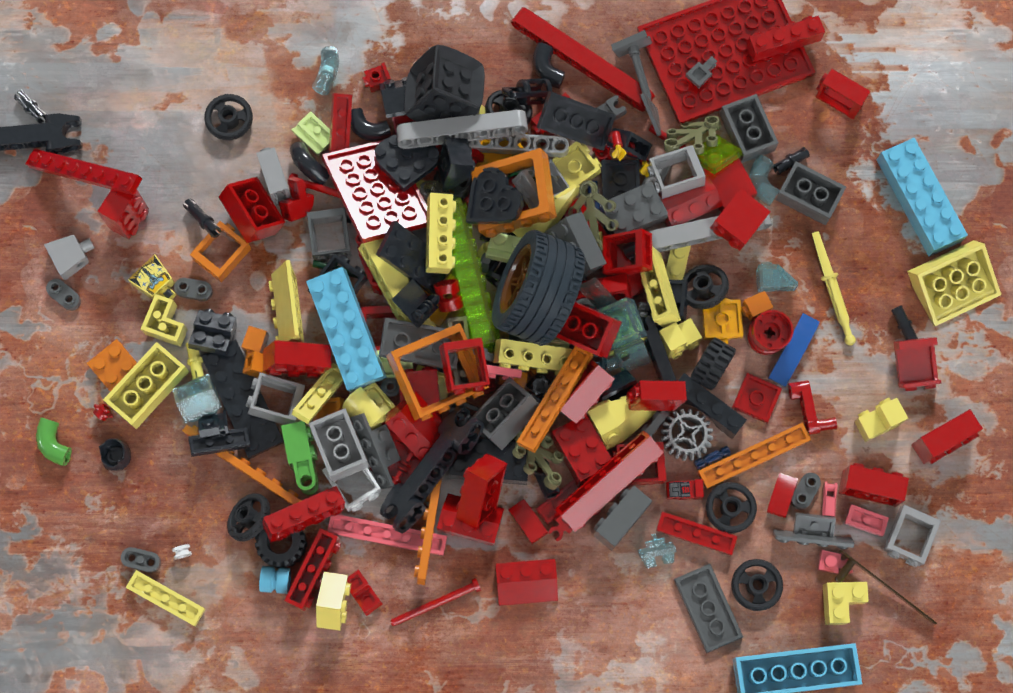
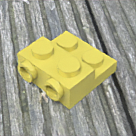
(578, 165)

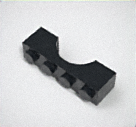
(720, 413)

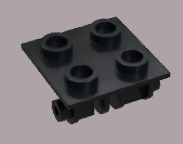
(416, 303)

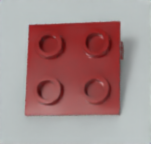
(402, 469)

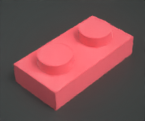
(504, 372)
(866, 520)

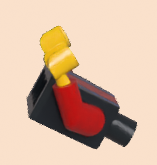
(631, 145)

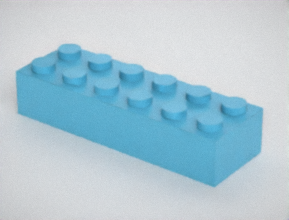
(921, 197)
(346, 329)
(798, 670)

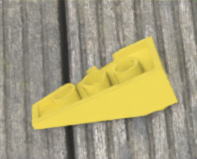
(562, 203)
(615, 421)

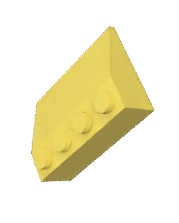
(955, 282)
(286, 304)

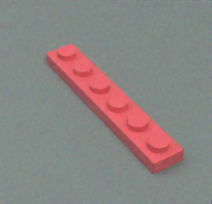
(383, 534)

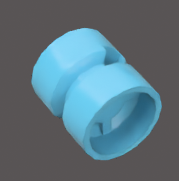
(272, 579)

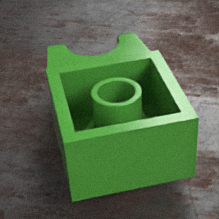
(301, 455)

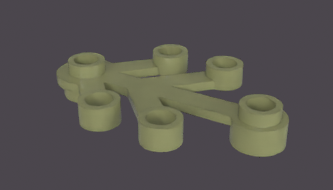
(710, 124)
(592, 213)
(552, 478)

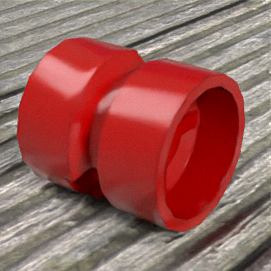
(452, 301)

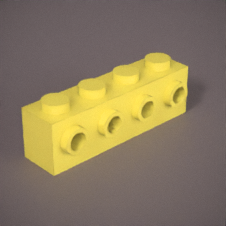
(439, 233)
(659, 292)
(530, 355)

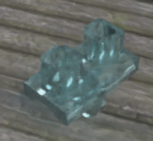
(648, 554)

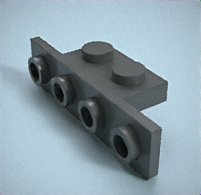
(378, 448)
(814, 529)

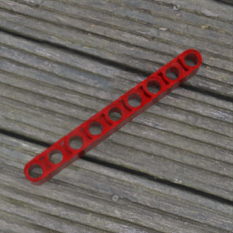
(580, 57)

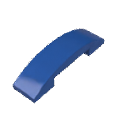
(794, 350)

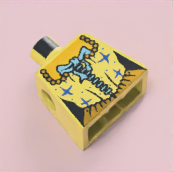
(153, 279)

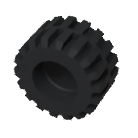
(713, 363)
(285, 559)

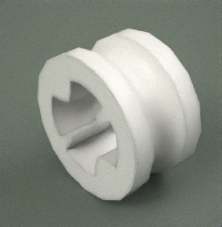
(182, 551)

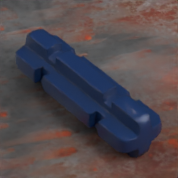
(712, 458)

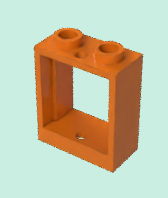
(231, 263)

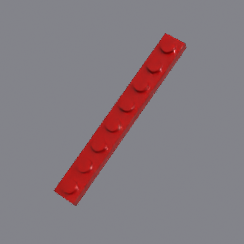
(84, 171)

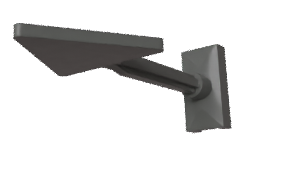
(631, 46)

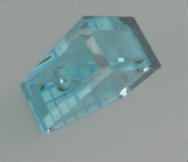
(774, 278)

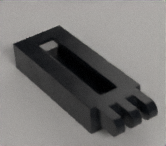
(657, 351)

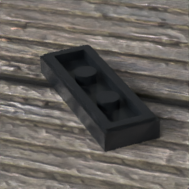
(223, 442)

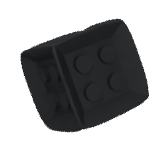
(444, 85)

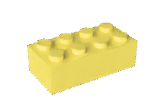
(146, 385)

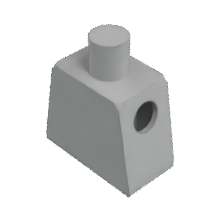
(69, 254)

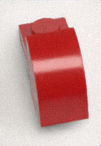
(299, 202)

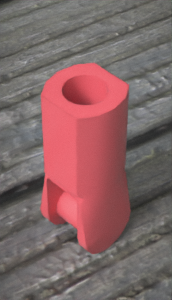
(829, 502)

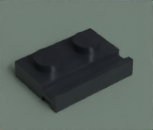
(212, 424)

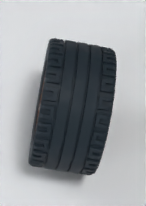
(538, 287)

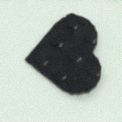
(405, 166)
(493, 199)

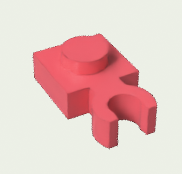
(831, 562)

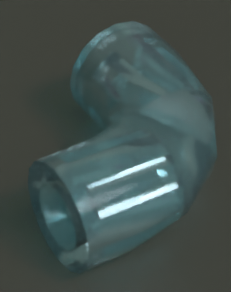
(327, 71)
(759, 178)

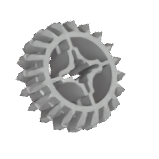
(691, 442)

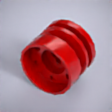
(777, 325)

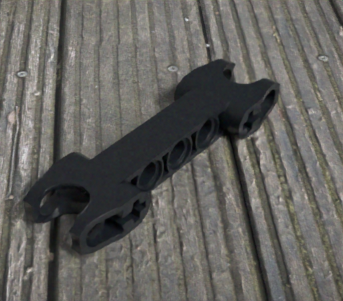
(47, 134)
(453, 440)

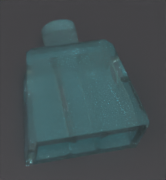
(637, 356)

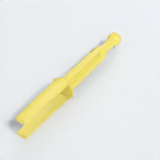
(833, 289)

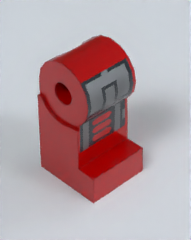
(685, 490)

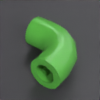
(48, 444)

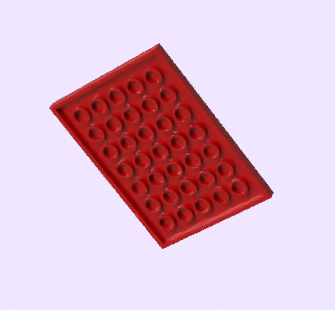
(722, 32)

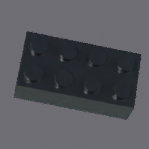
(514, 471)

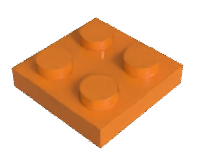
(112, 364)

